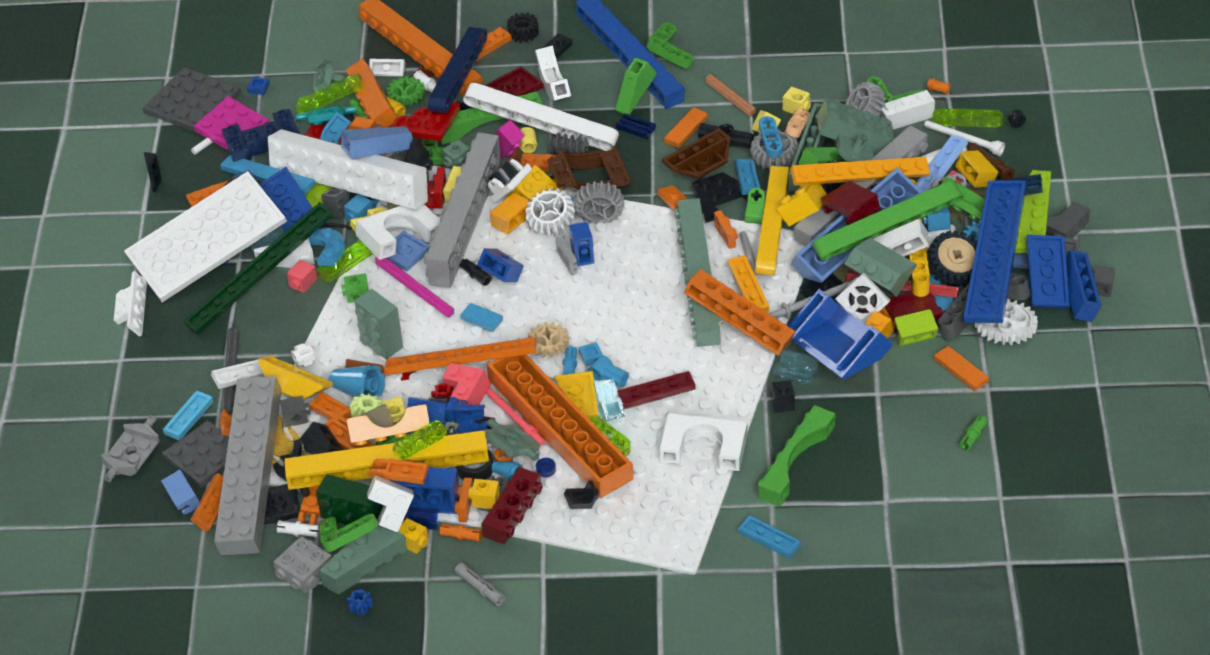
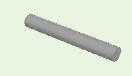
(748, 251)

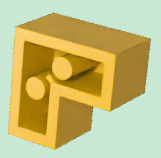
(801, 204)

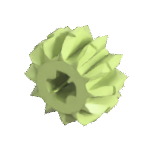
(364, 404)

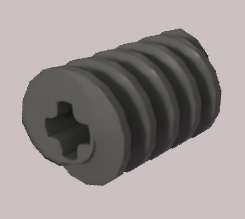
(568, 145)

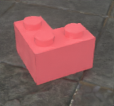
(467, 383)

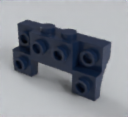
(255, 140)

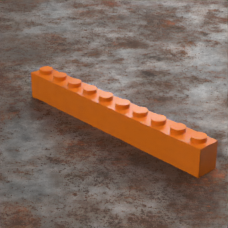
(410, 40)

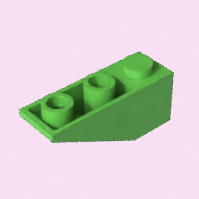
(635, 83)

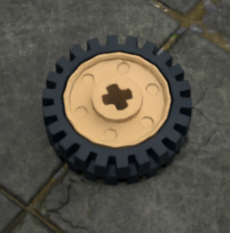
(952, 258)

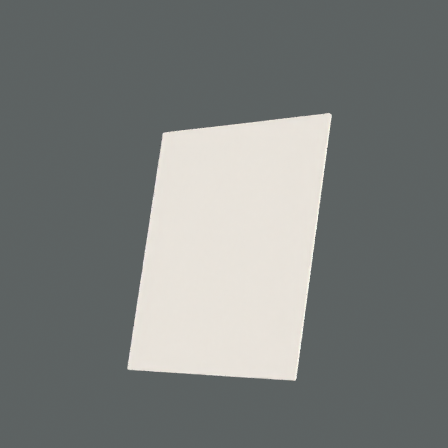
(641, 321)

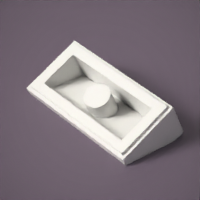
(388, 67)

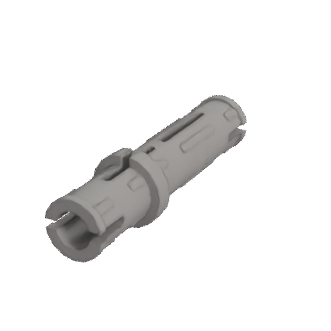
(485, 588)

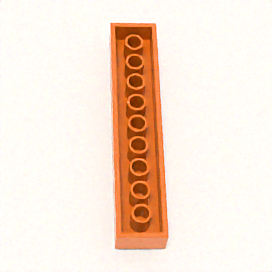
(561, 423)

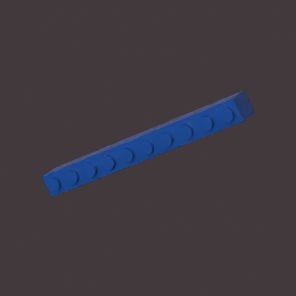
(627, 47)

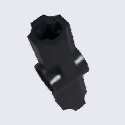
(738, 138)

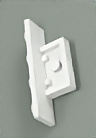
(131, 304)

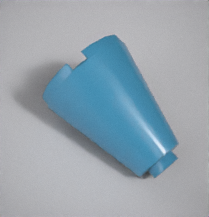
(358, 380)

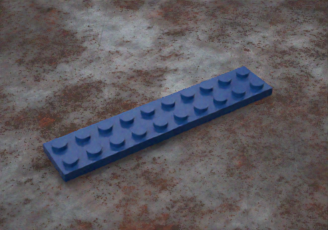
(995, 252)

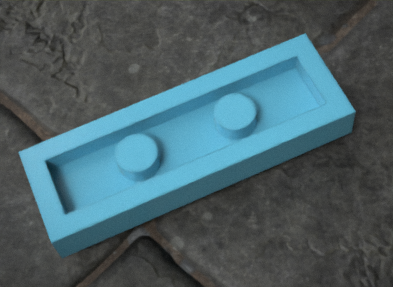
(188, 415)

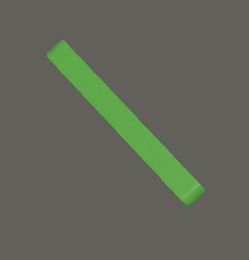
(887, 220)

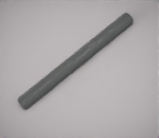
(231, 358)

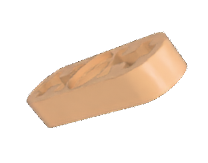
(797, 123)

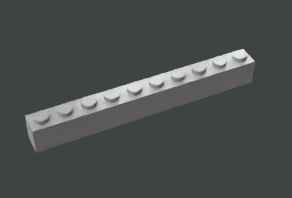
(906, 145)

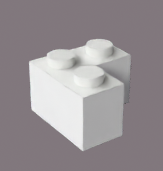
(395, 501)

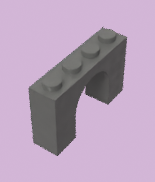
(1069, 222)

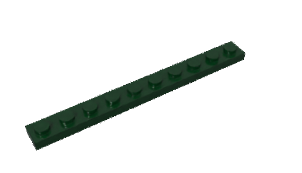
(258, 268)

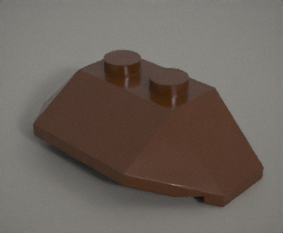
(701, 155)

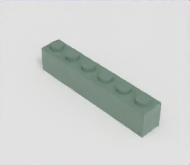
(810, 138)

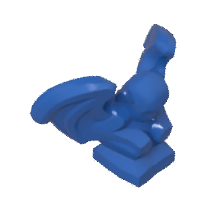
(465, 415)

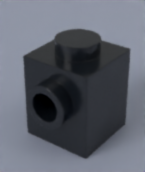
(783, 396)

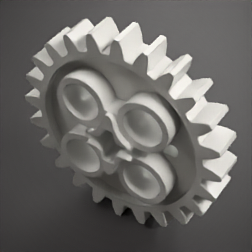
(1017, 325)

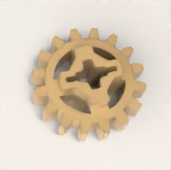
(550, 339)

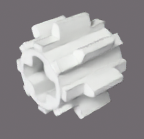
(303, 355)

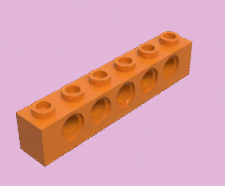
(739, 312)

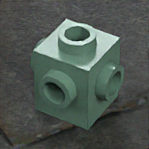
(455, 154)

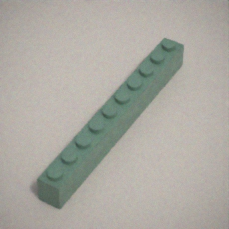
(696, 258)

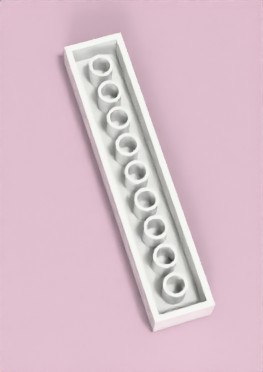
(330, 165)

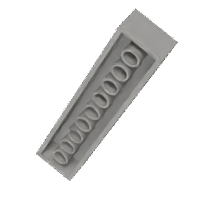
(462, 211)
(248, 466)

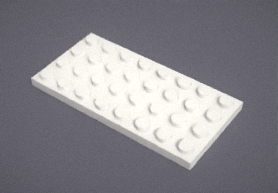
(205, 236)

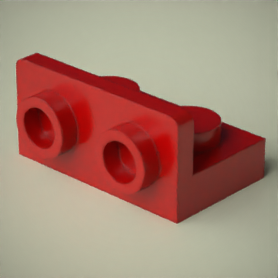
(435, 189)

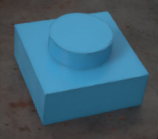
(590, 353)

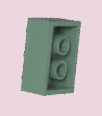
(378, 324)

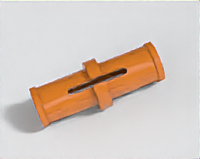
(461, 532)

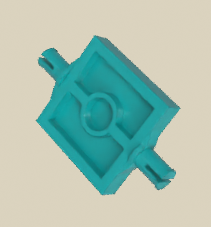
(319, 115)

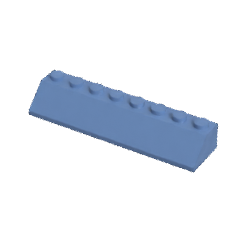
(890, 191)

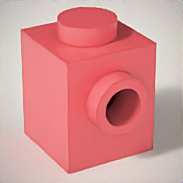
(301, 276)

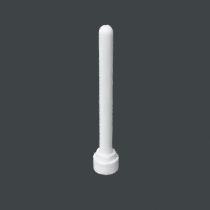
(997, 148)

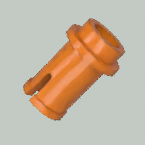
(938, 86)

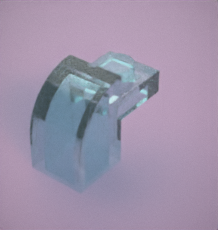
(608, 402)

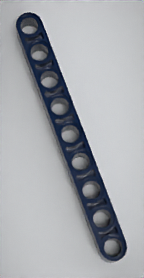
(457, 70)

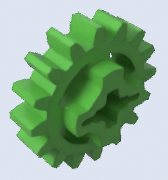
(406, 90)

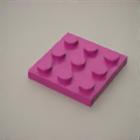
(225, 114)

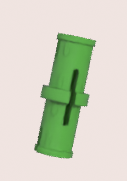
(973, 432)

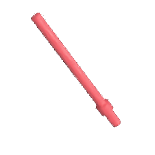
(529, 429)

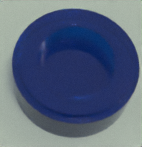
(546, 467)

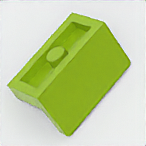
(915, 327)

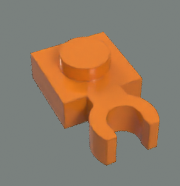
(225, 422)

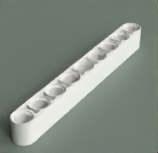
(539, 116)

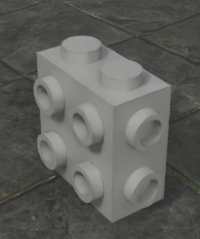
(301, 564)

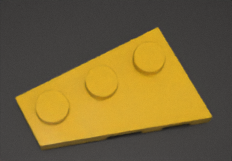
(580, 390)

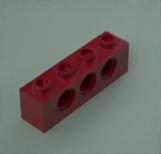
(511, 505)

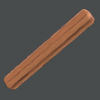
(729, 94)

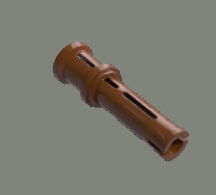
(998, 164)

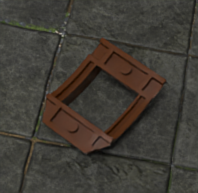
(563, 163)

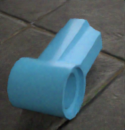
(604, 369)

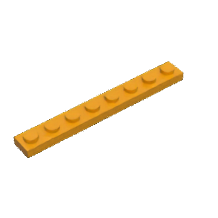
(858, 170)

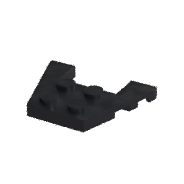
(716, 191)

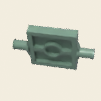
(512, 440)

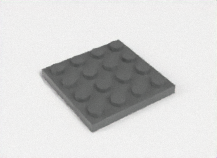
(189, 98)

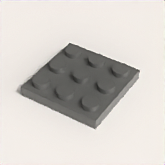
(199, 454)

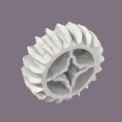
(550, 219)

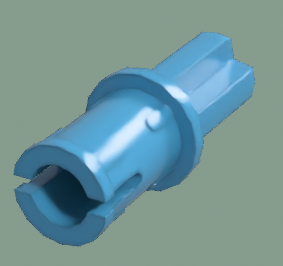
(570, 361)

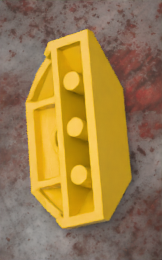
(292, 379)

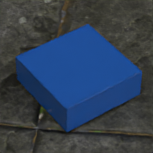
(258, 86)

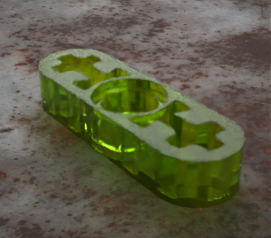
(621, 440)
(408, 446)

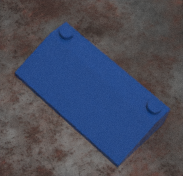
(837, 336)

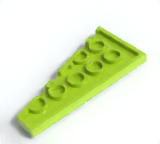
(1034, 212)

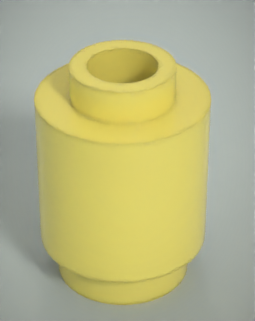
(529, 141)

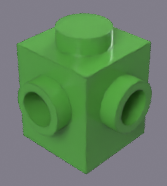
(354, 287)

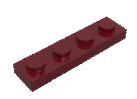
(656, 389)

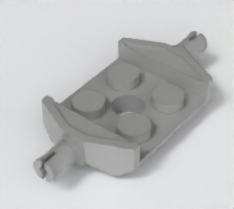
(135, 438)

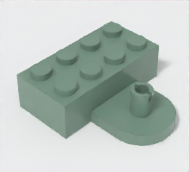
(855, 131)

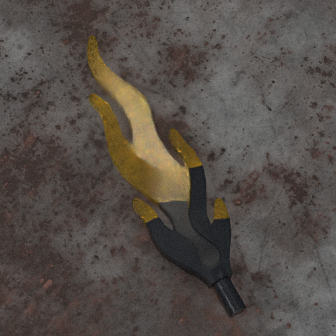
(286, 448)

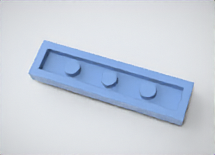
(942, 161)

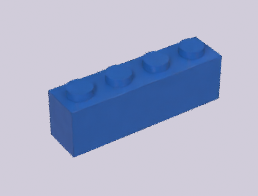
(1082, 286)

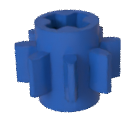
(360, 602)

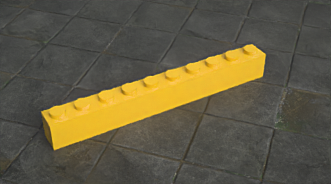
(357, 462)

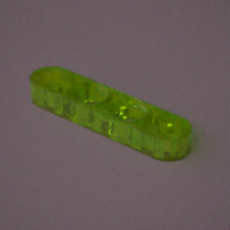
(941, 116)

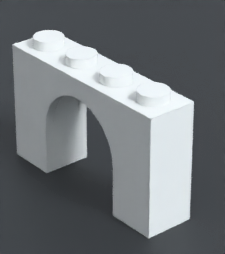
(382, 244)
(683, 428)

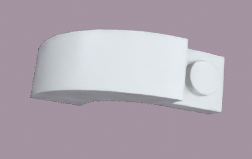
(554, 83)

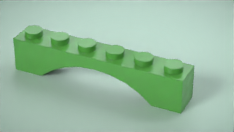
(472, 118)
(815, 428)

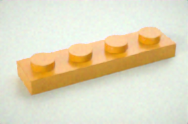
(747, 281)

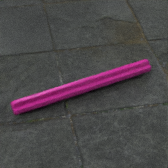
(415, 286)

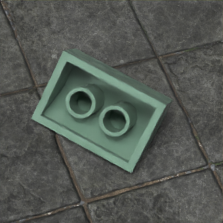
(881, 265)

